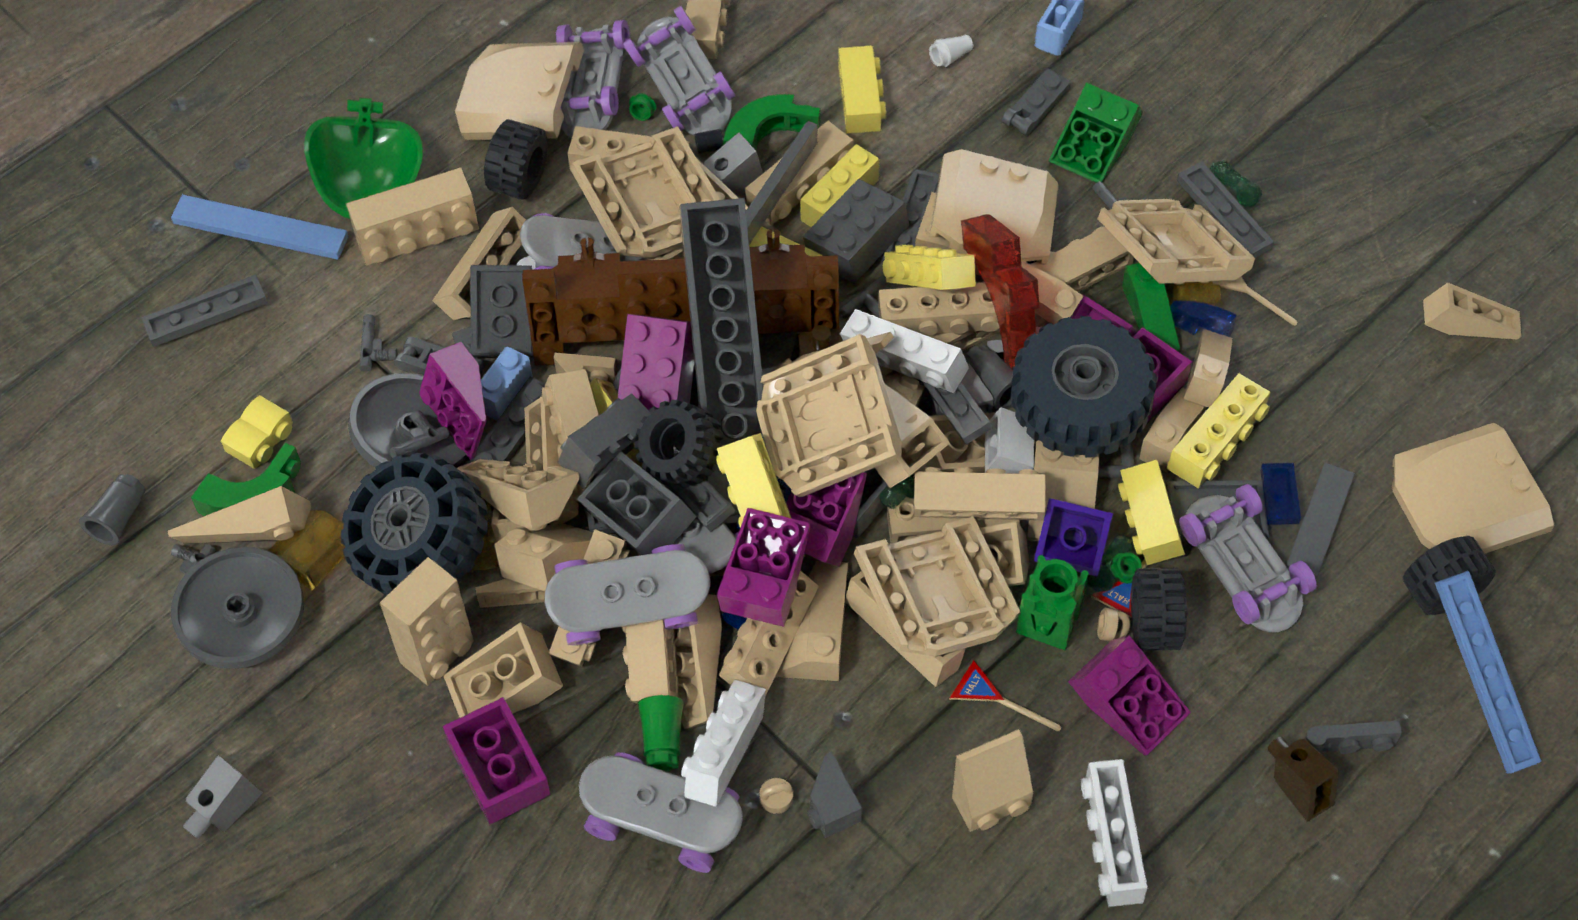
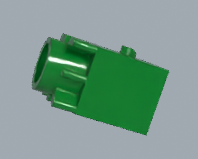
(1052, 597)

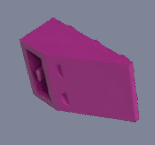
(455, 395)
(831, 516)
(764, 567)
(1130, 694)

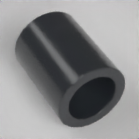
(708, 140)

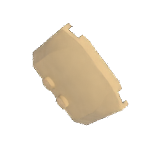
(517, 85)
(1009, 191)
(641, 192)
(1176, 241)
(827, 417)
(1470, 488)
(939, 589)

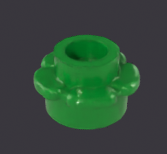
(642, 106)
(1128, 559)

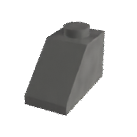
(832, 800)

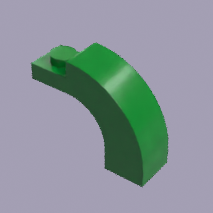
(770, 115)
(218, 494)

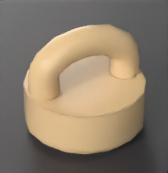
(1108, 624)
(776, 795)

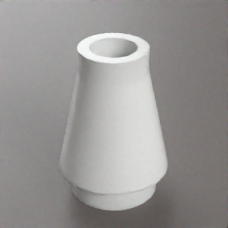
(948, 50)

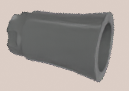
(993, 373)
(112, 511)

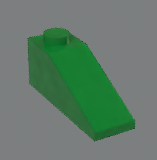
(1149, 304)

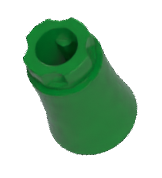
(661, 730)

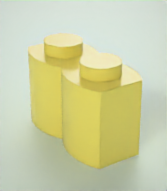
(257, 432)

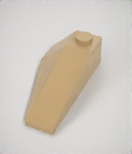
(1009, 550)

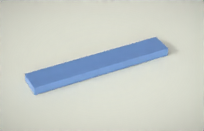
(260, 227)
(1488, 672)

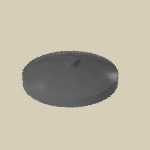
(383, 420)
(237, 607)

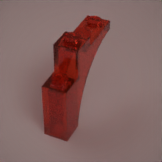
(1009, 284)

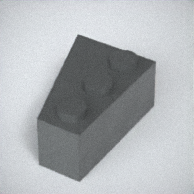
(603, 438)

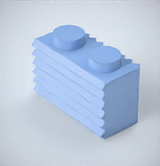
(1058, 25)
(504, 381)

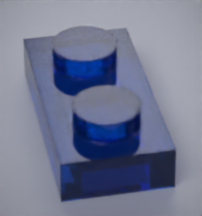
(1280, 493)

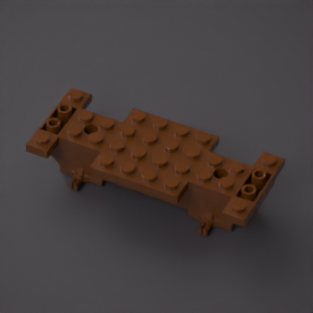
(594, 292)

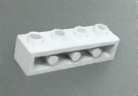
(911, 352)
(724, 743)
(1115, 833)

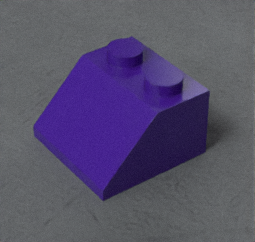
(1074, 535)

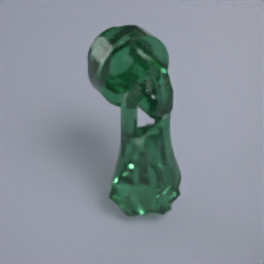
(1247, 194)
(895, 495)
(1105, 577)

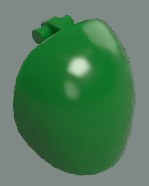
(360, 155)

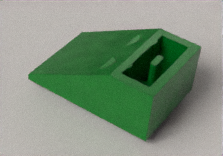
(1095, 133)

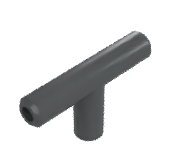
(865, 298)
(1127, 461)

